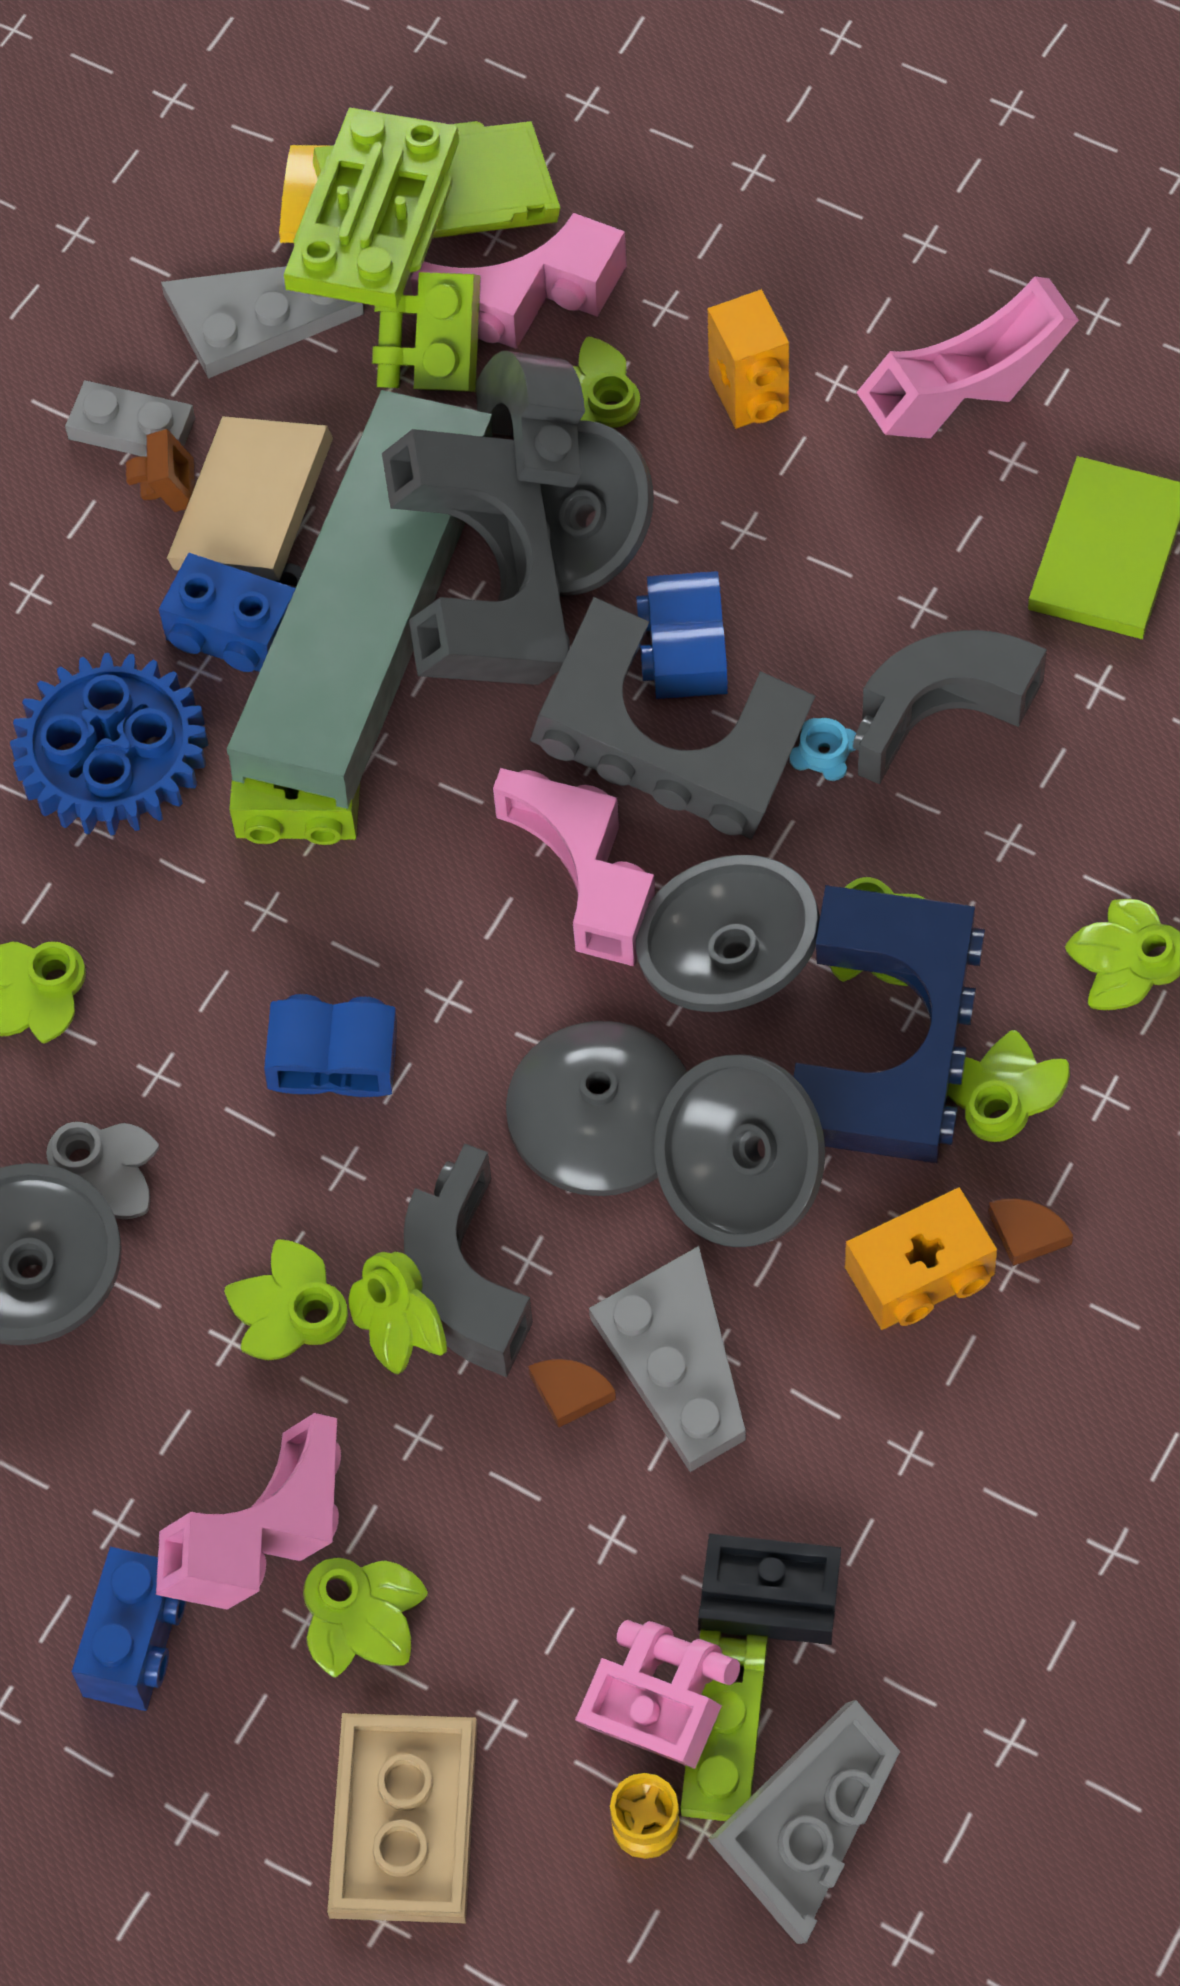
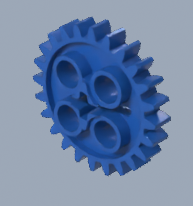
(109, 743)

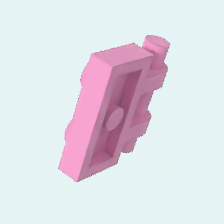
(651, 1712)

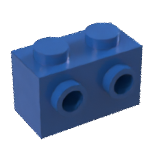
(223, 612)
(126, 1633)

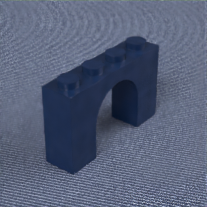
(929, 950)

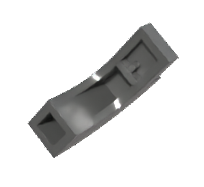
(540, 406)
(941, 673)
(477, 1316)

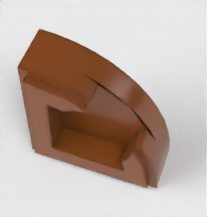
(1028, 1229)
(570, 1388)

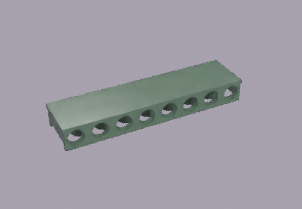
(349, 618)

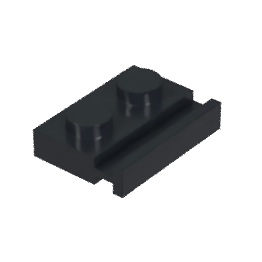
(770, 1588)

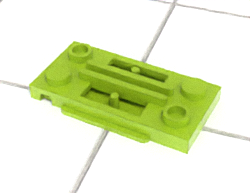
(495, 180)
(373, 208)

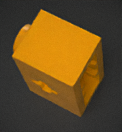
(748, 359)
(936, 1233)

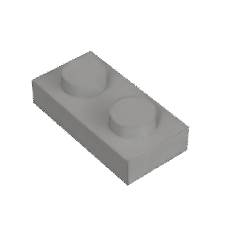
(124, 418)

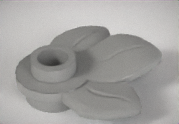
(111, 1163)

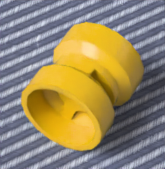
(647, 1802)

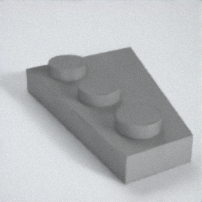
(249, 315)
(676, 1357)
(803, 1818)

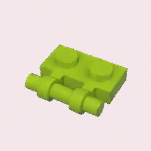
(444, 334)

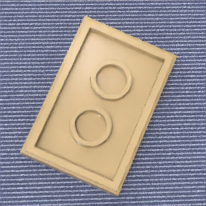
(252, 494)
(403, 1818)

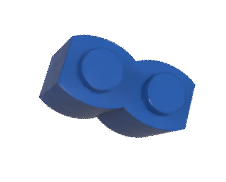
(686, 635)
(331, 1046)

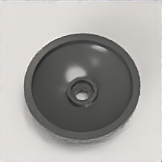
(619, 490)
(728, 933)
(586, 1138)
(712, 1158)
(70, 1232)

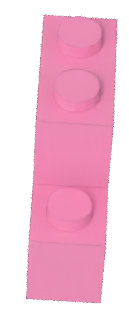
(572, 269)
(992, 361)
(581, 831)
(222, 1556)

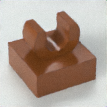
(164, 471)

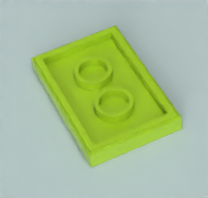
(1108, 548)

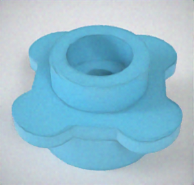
(823, 733)

